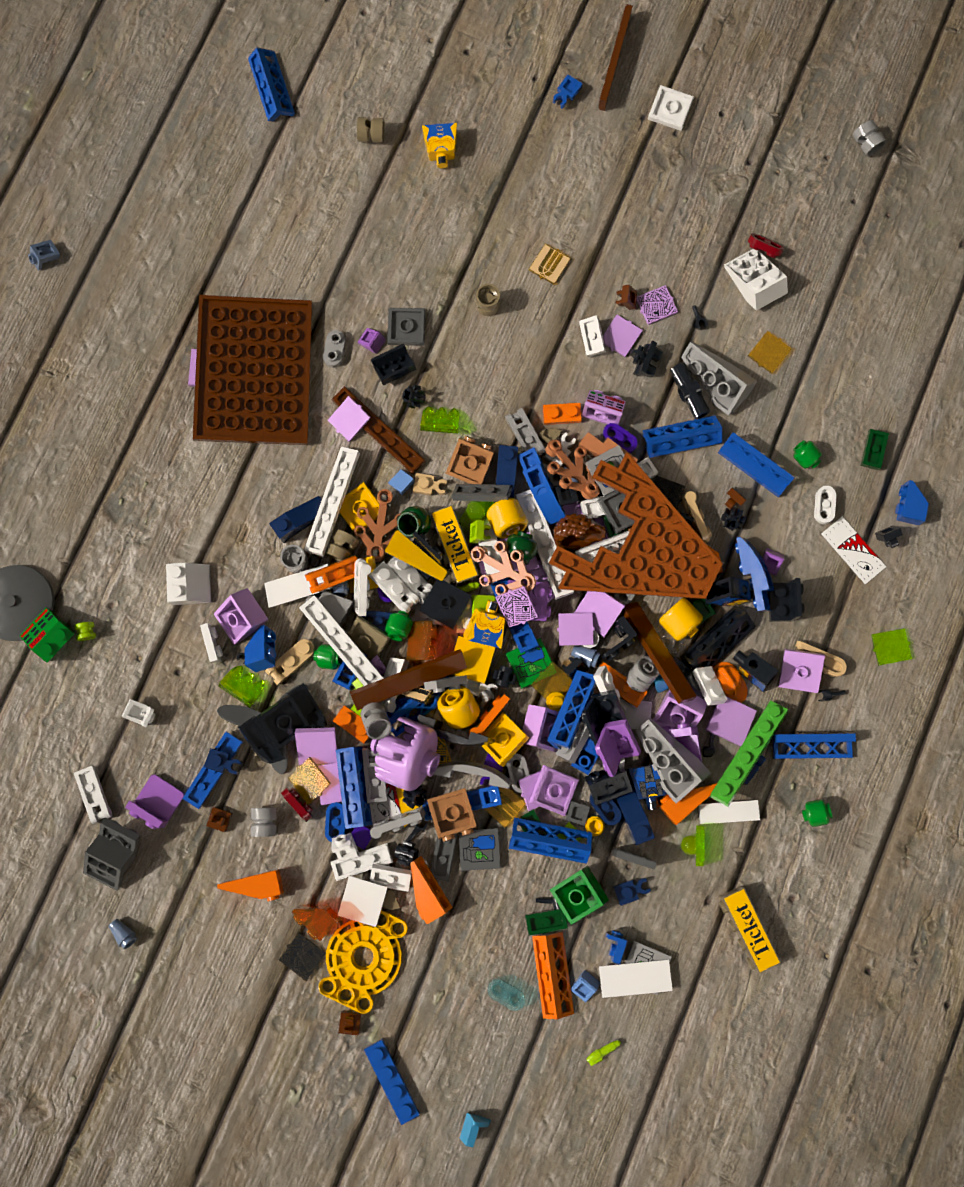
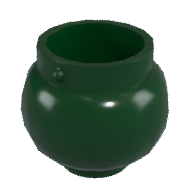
(414, 519)
(523, 542)

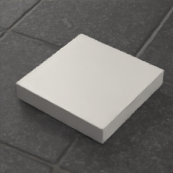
(670, 108)
(362, 901)

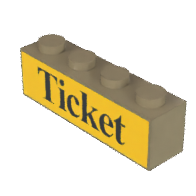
(454, 546)
(749, 930)

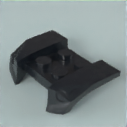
(278, 723)

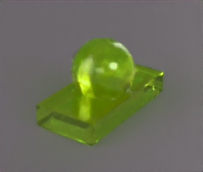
(475, 511)
(695, 845)

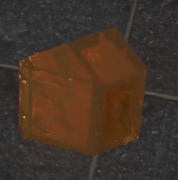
(420, 642)
(317, 919)

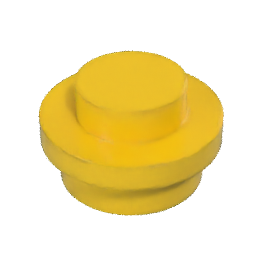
(555, 700)
(595, 825)

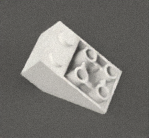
(757, 278)

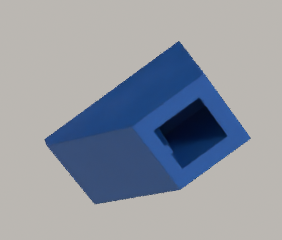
(912, 504)
(260, 650)
(586, 757)

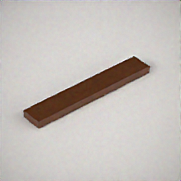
(615, 57)
(385, 435)
(658, 653)
(408, 679)

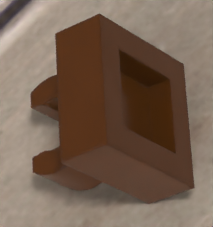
(628, 297)
(734, 497)
(219, 819)
(349, 1023)

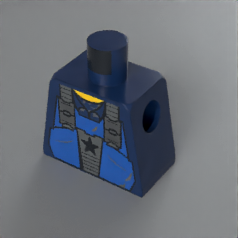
(646, 785)

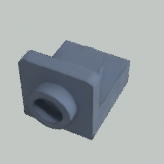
(42, 253)

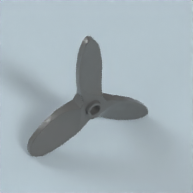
(239, 714)

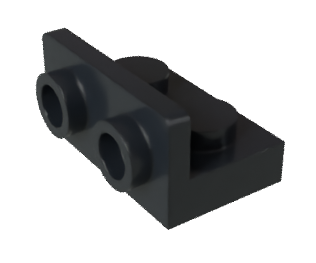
(606, 788)

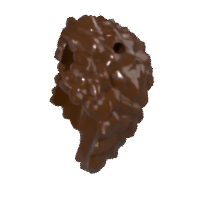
(577, 532)

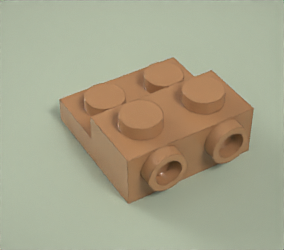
(470, 460)
(452, 815)

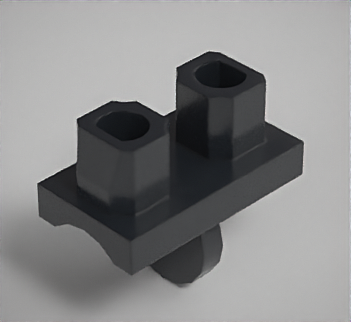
(643, 356)

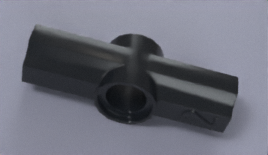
(689, 390)

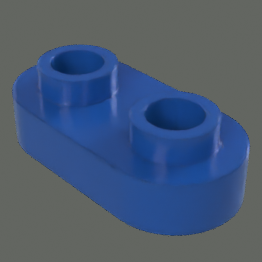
(334, 821)

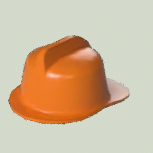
(731, 681)

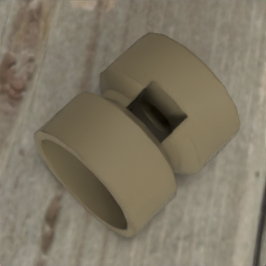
(370, 129)
(488, 299)
(341, 539)

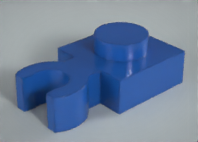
(567, 90)

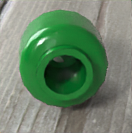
(807, 454)
(399, 626)
(327, 657)
(817, 813)

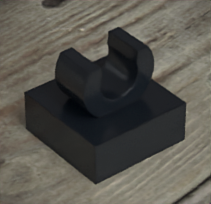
(889, 536)
(576, 664)

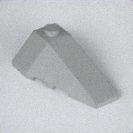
(722, 380)
(675, 765)

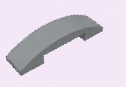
(496, 777)

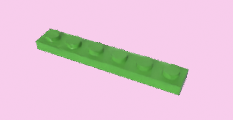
(749, 753)

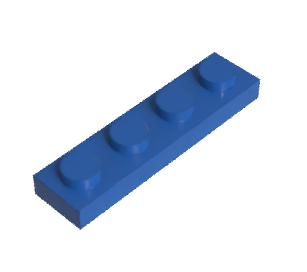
(208, 778)
(392, 1081)

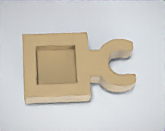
(425, 484)

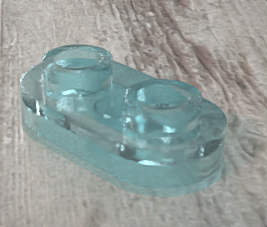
(504, 996)

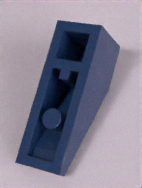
(507, 466)
(296, 519)
(635, 818)

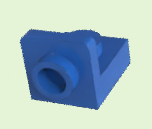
(616, 950)

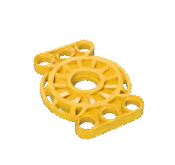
(356, 977)

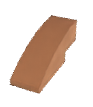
(595, 447)

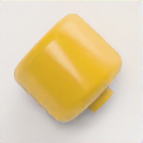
(506, 518)
(681, 620)
(458, 707)

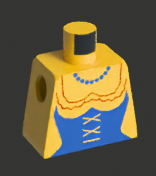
(440, 142)
(486, 626)

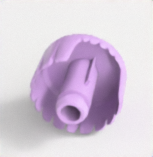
(408, 761)

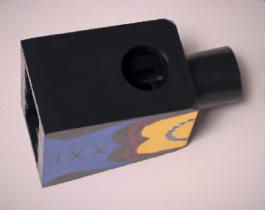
(736, 592)
(761, 675)

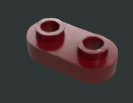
(770, 247)
(292, 798)

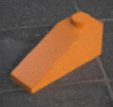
(678, 811)
(259, 886)
(428, 894)

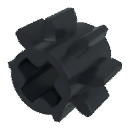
(414, 396)
(733, 518)
(504, 677)
(414, 798)
(406, 853)

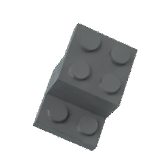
(111, 853)

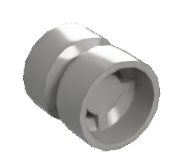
(869, 137)
(294, 558)
(642, 674)
(375, 721)
(263, 822)

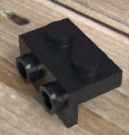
(393, 364)

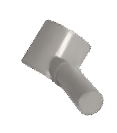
(486, 695)

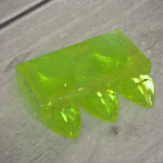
(440, 420)
(242, 687)

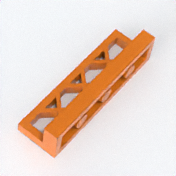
(550, 976)

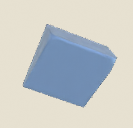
(401, 482)
(585, 986)

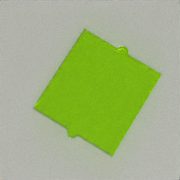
(891, 647)

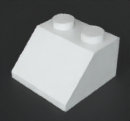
(188, 583)

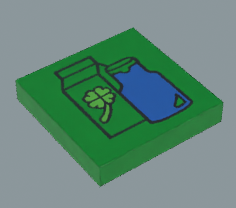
(529, 663)

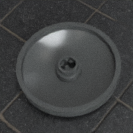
(22, 598)

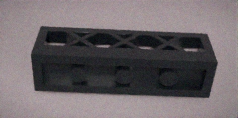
(717, 637)

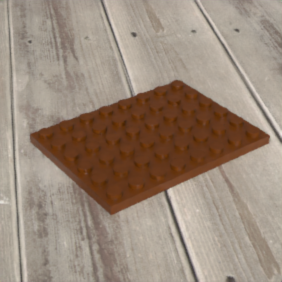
(252, 370)

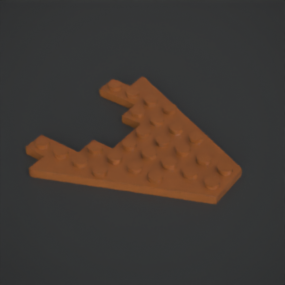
(658, 554)

